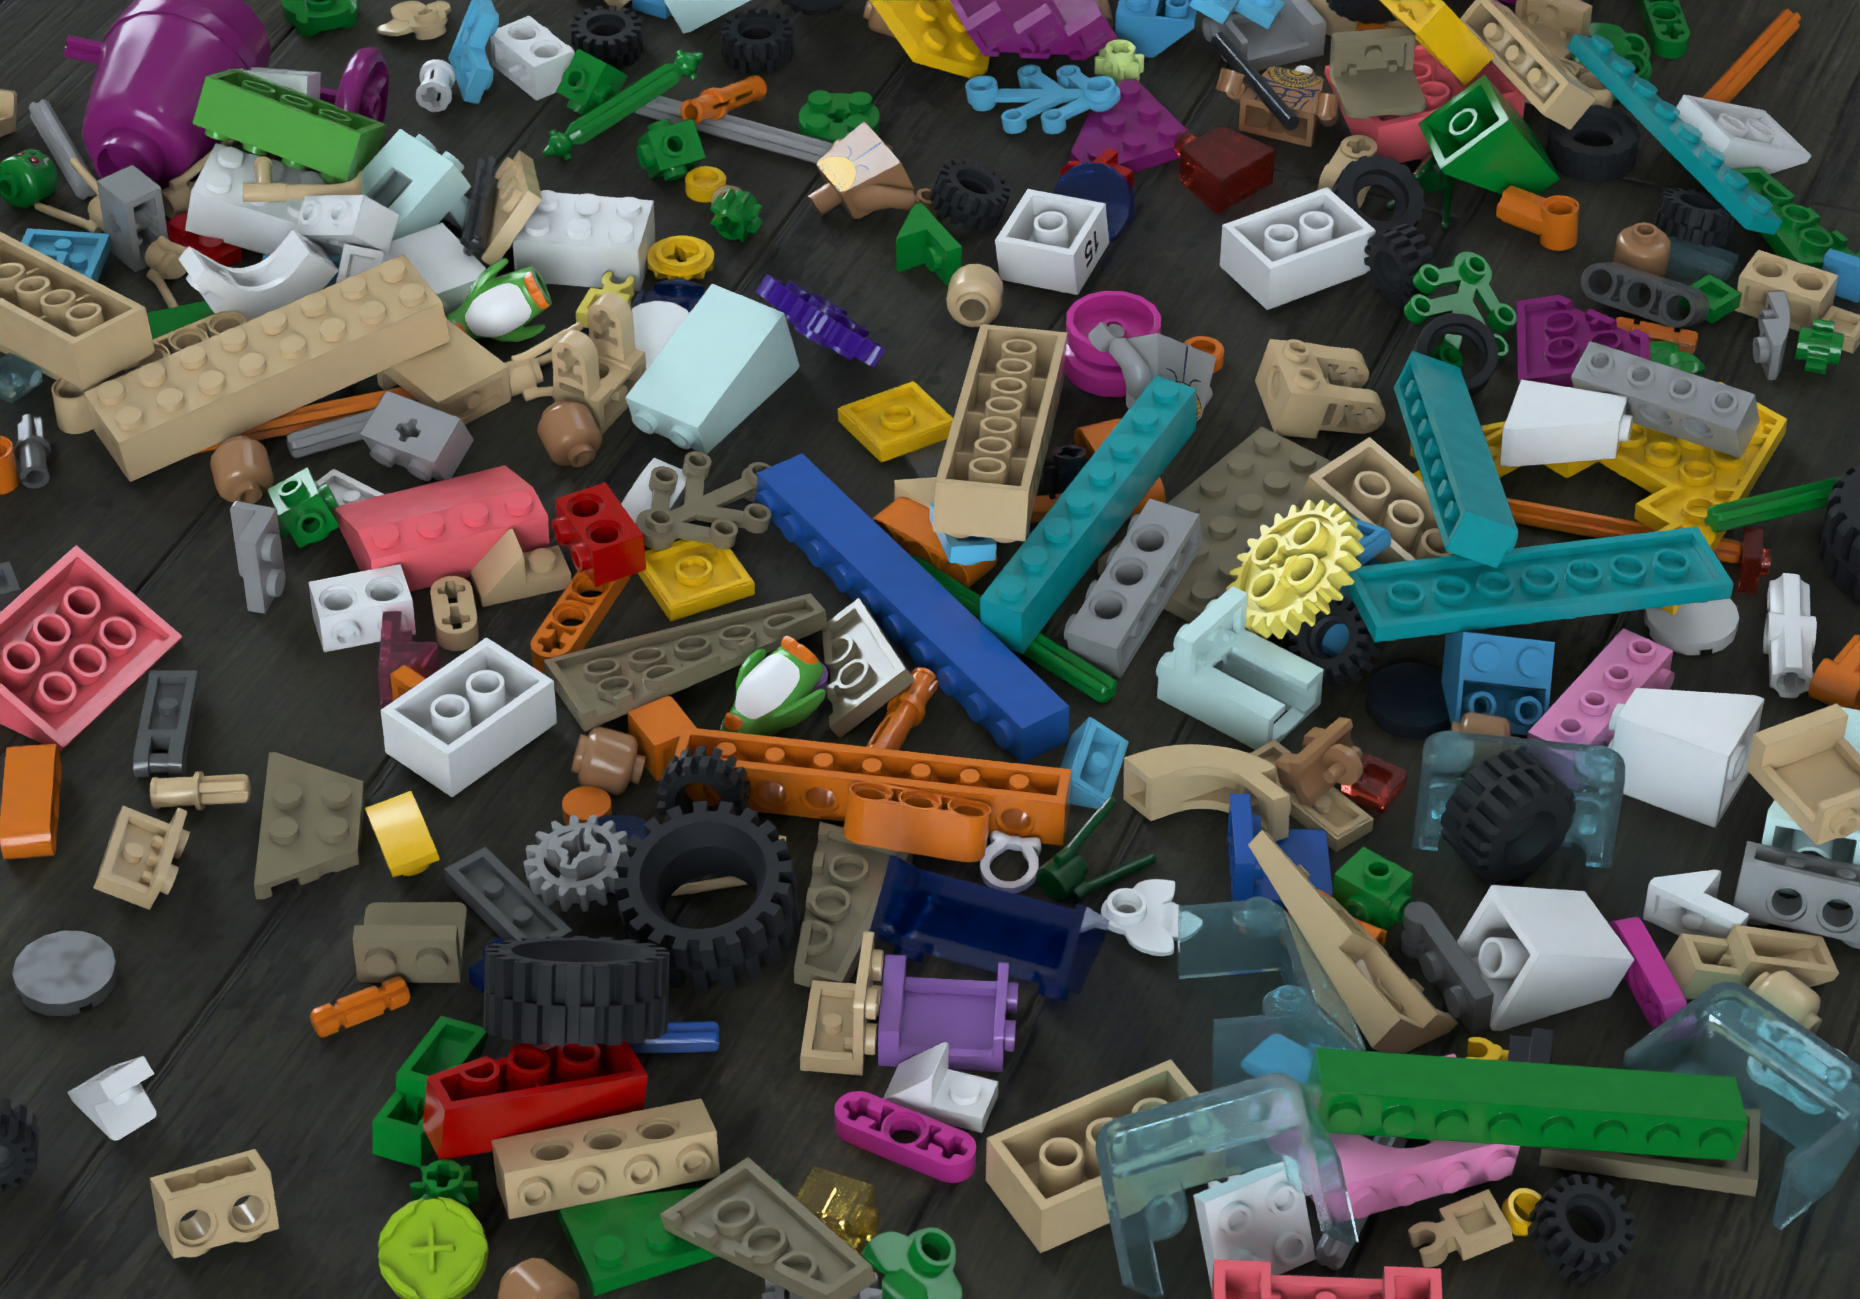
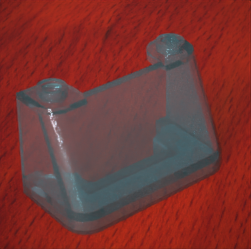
(1589, 771)

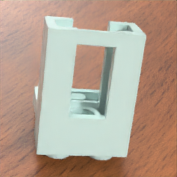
(416, 184)
(1236, 676)

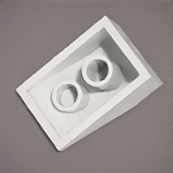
(1742, 134)

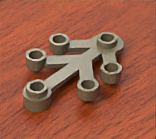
(665, 526)

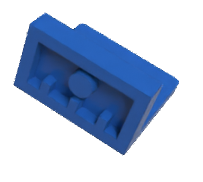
(1302, 846)

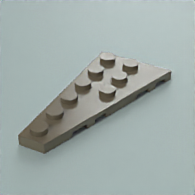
(632, 672)

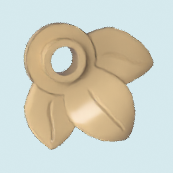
(413, 16)

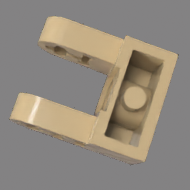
(601, 366)
(1311, 396)

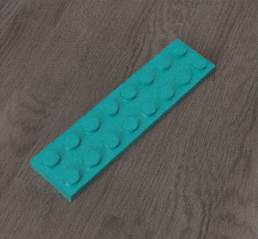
(1538, 584)

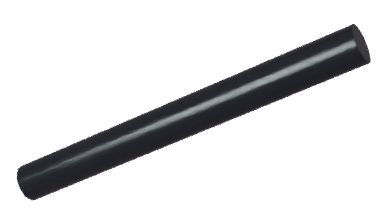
(1255, 81)

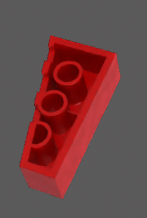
(529, 1093)

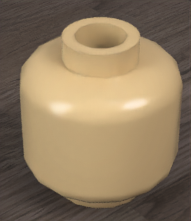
(974, 295)
(1790, 997)

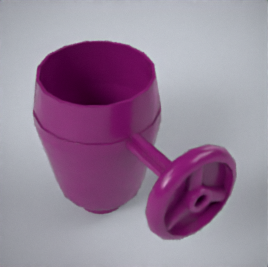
(155, 73)

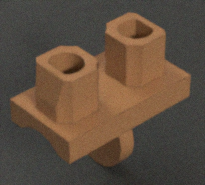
(1325, 760)

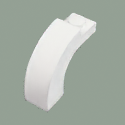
(285, 276)

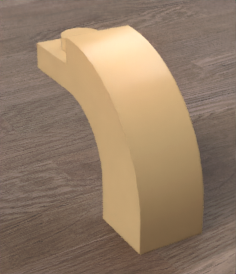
(1203, 778)

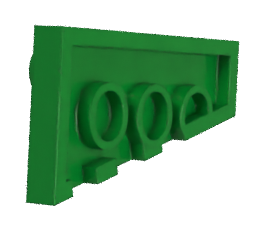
(1800, 234)
(625, 1239)

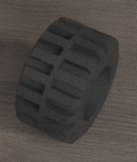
(1508, 816)

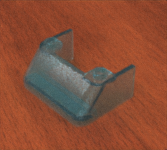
(1295, 1018)
(1781, 1067)
(1204, 1138)

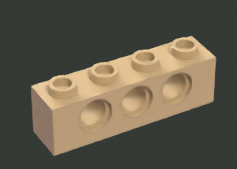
(1528, 62)
(605, 1158)

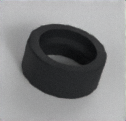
(1470, 329)

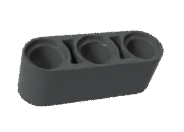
(1625, 294)

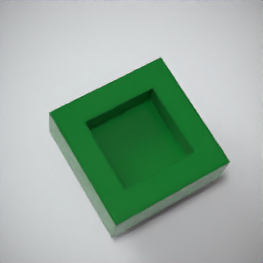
(1721, 297)

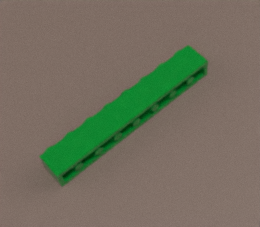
(1527, 1104)

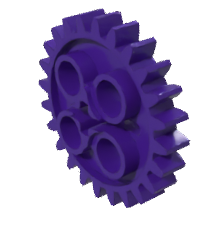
(821, 320)

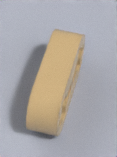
(461, 612)

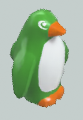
(503, 305)
(775, 690)

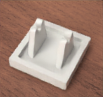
(1255, 1220)

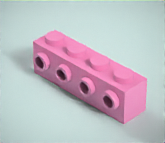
(1587, 705)

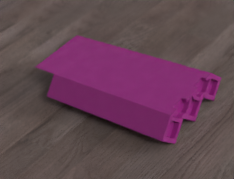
(1036, 27)

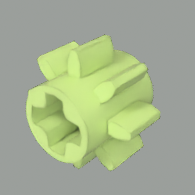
(1119, 61)

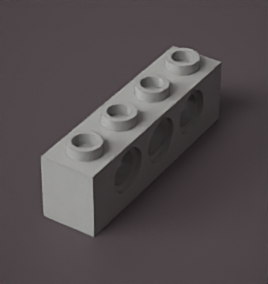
(1671, 399)
(1134, 586)
(1814, 878)

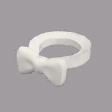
(1000, 842)

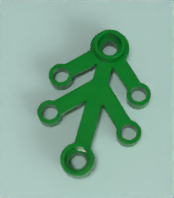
(1470, 276)

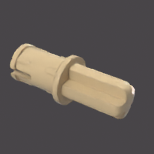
(199, 790)

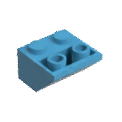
(1153, 23)
(1497, 677)

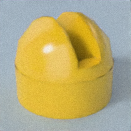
(1518, 1208)

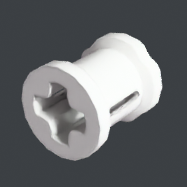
(442, 82)

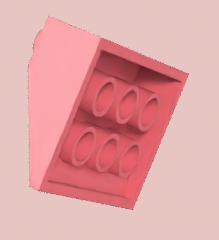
(1401, 135)
(443, 525)
(74, 649)

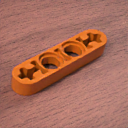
(573, 606)

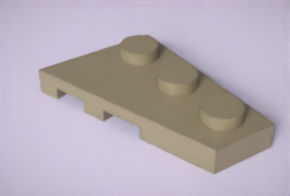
(861, 667)

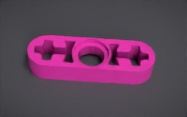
(1648, 974)
(918, 1155)

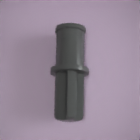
(32, 452)

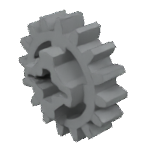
(575, 862)

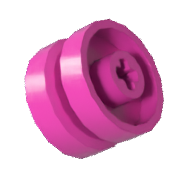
(1097, 370)

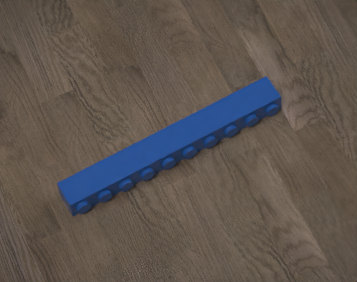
(914, 609)

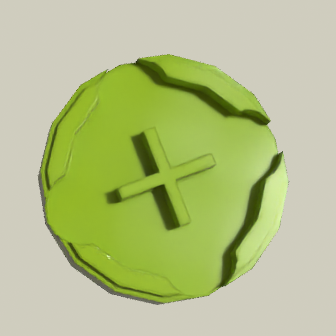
(433, 1250)

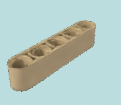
(69, 400)

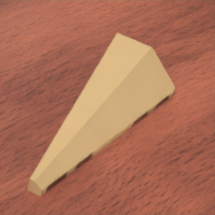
(1371, 984)

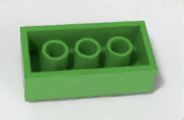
(287, 125)

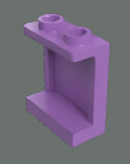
(934, 1011)

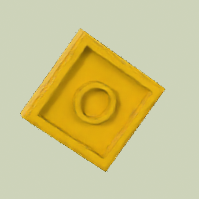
(896, 421)
(694, 578)

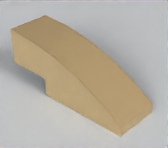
(1744, 955)

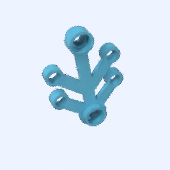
(1090, 93)

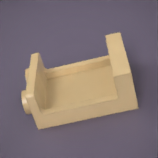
(453, 377)
(1811, 772)

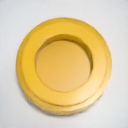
(703, 182)

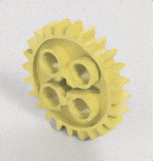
(1297, 567)

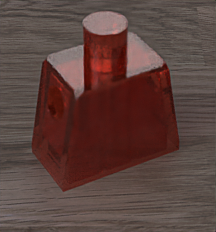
(1224, 166)

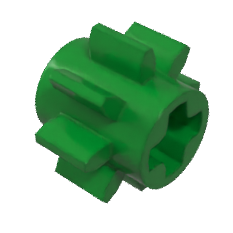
(736, 215)
(1819, 346)
(446, 1180)

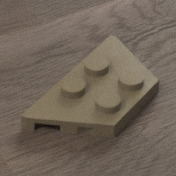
(307, 823)

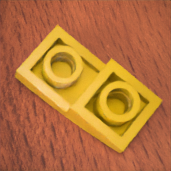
(402, 835)

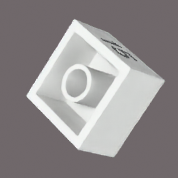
(1052, 241)

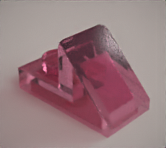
(399, 650)

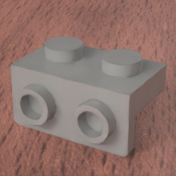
(258, 553)

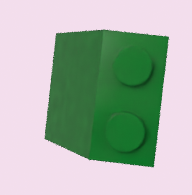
(1487, 142)

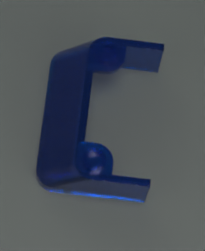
(987, 927)

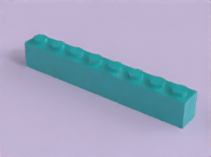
(1455, 461)
(1088, 513)

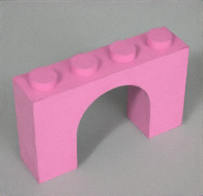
(1394, 1177)

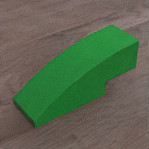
(399, 1124)

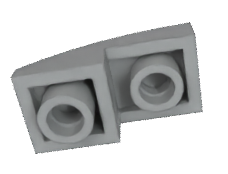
(1774, 329)

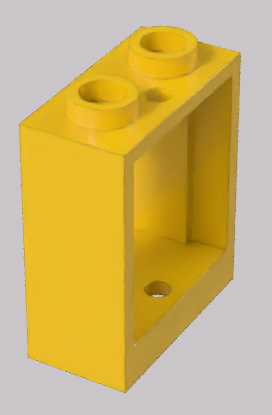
(1442, 36)

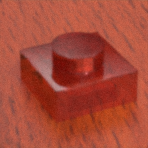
(1753, 560)
(1378, 784)

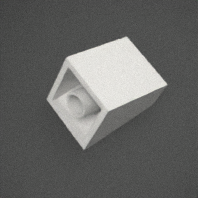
(1685, 748)
(1542, 952)

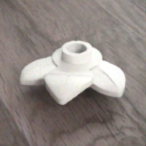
(1145, 916)

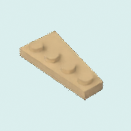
(513, 204)

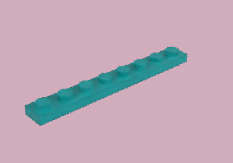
(1678, 137)

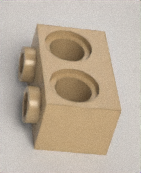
(1806, 288)
(213, 1191)

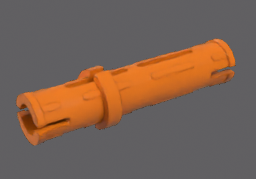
(716, 102)
(905, 711)

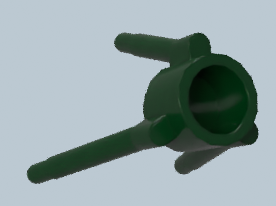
(1433, 180)
(1066, 870)

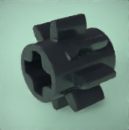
(1064, 467)

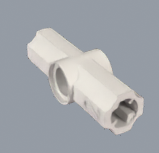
(1789, 635)

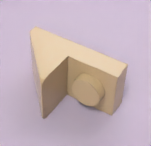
(513, 575)

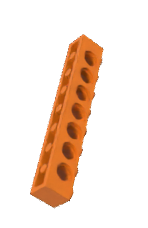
(815, 779)

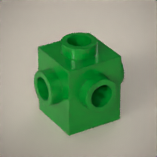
(589, 82)
(669, 149)
(304, 508)
(1373, 889)

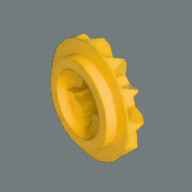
(695, 253)

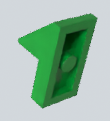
(929, 243)

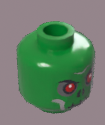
(27, 178)

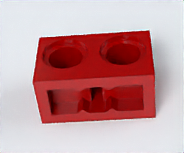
(599, 534)

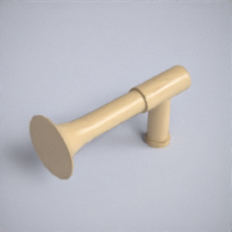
(267, 191)

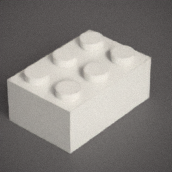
(219, 209)
(584, 236)
(1295, 248)
(469, 716)

